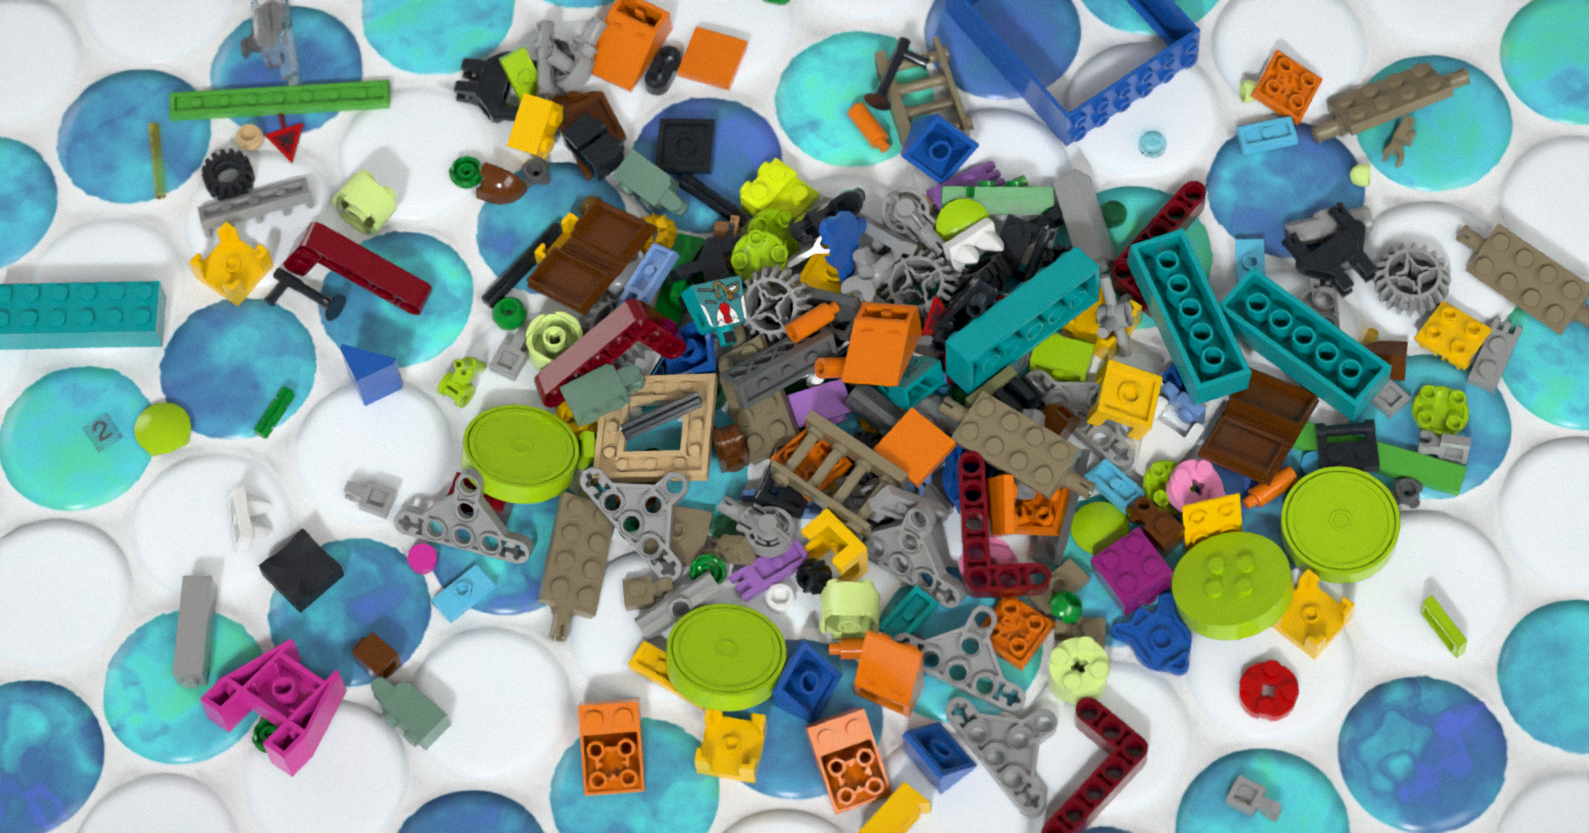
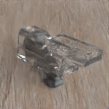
(274, 38)

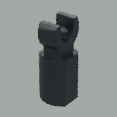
(1050, 220)

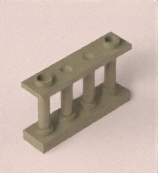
(903, 114)
(841, 445)

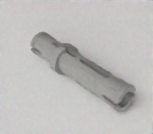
(545, 70)

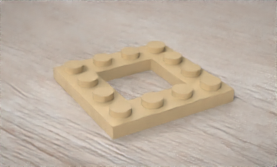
(651, 466)

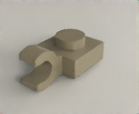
(1403, 137)
(734, 549)
(642, 592)
(1085, 626)

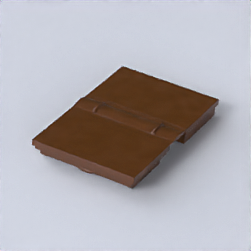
(592, 257)
(1259, 427)

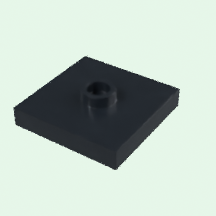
(686, 145)

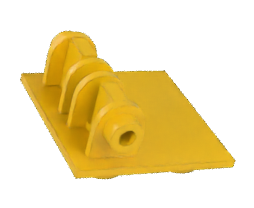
(1452, 335)
(1211, 518)

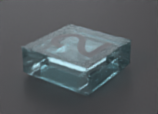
(102, 432)

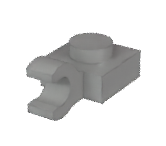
(510, 359)
(1448, 448)
(374, 499)
(1249, 797)

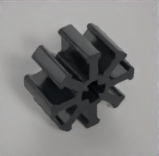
(1021, 394)

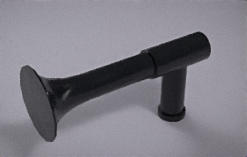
(878, 99)
(332, 306)

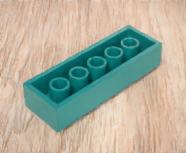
(82, 315)
(1188, 317)
(1022, 320)
(1304, 344)

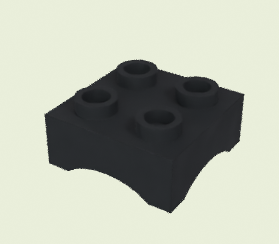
(301, 571)

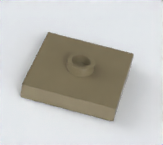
(689, 536)

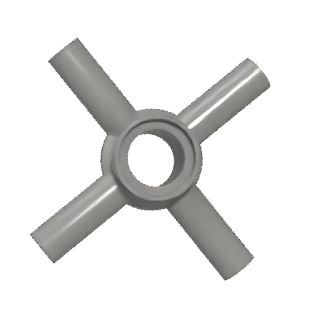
(1115, 315)

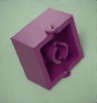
(1132, 571)

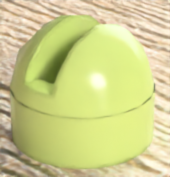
(1245, 90)
(1361, 175)

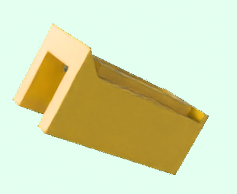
(898, 812)

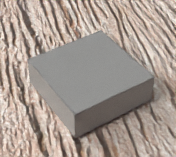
(1391, 399)

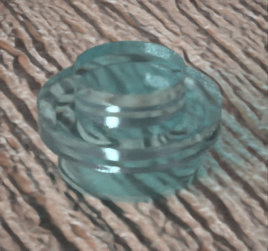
(1152, 144)

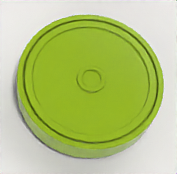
(520, 453)
(1340, 524)
(1232, 586)
(725, 657)

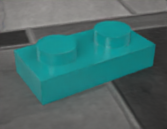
(909, 613)

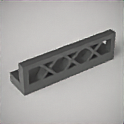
(847, 304)
(781, 367)
(876, 410)
(1051, 549)

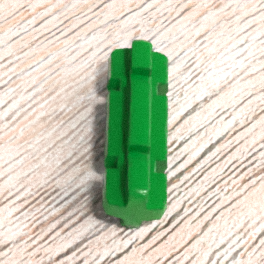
(274, 412)

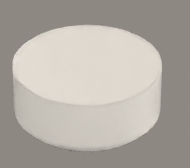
(780, 598)

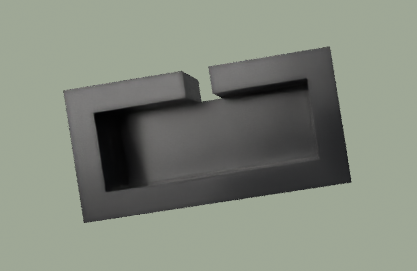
(593, 146)

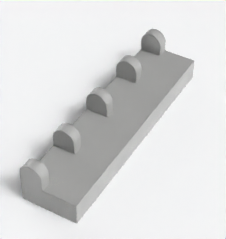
(255, 205)
(884, 236)

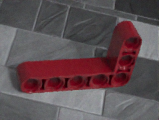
(1161, 224)
(358, 265)
(606, 342)
(980, 539)
(1099, 780)

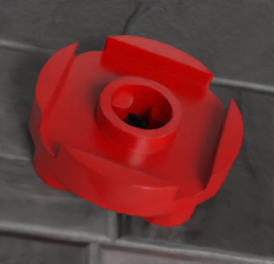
(1267, 707)

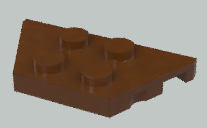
(596, 104)

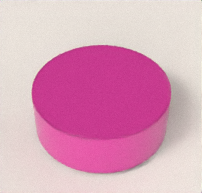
(422, 558)

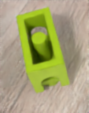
(1063, 358)

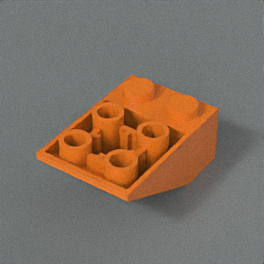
(630, 42)
(881, 343)
(889, 673)
(611, 746)
(848, 759)

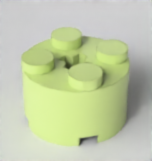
(365, 202)
(551, 336)
(849, 608)
(1074, 656)

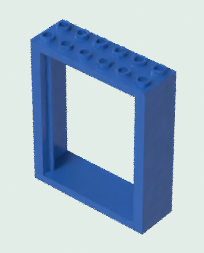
(1161, 15)

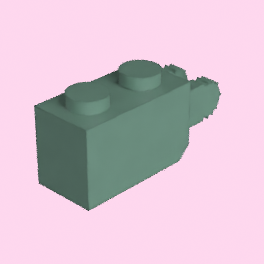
(651, 183)
(601, 392)
(410, 711)

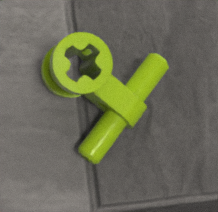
(459, 383)

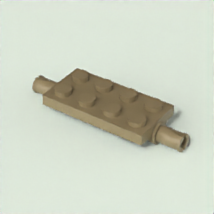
(1388, 100)
(1528, 278)
(766, 423)
(1017, 446)
(575, 560)

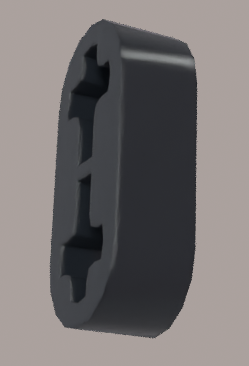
(658, 67)

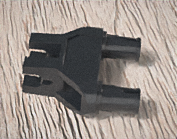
(491, 90)
(806, 226)
(1336, 255)
(707, 263)
(961, 310)

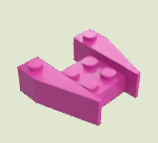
(285, 696)

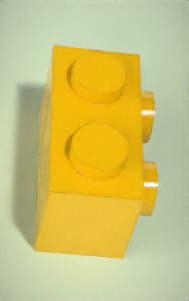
(535, 126)

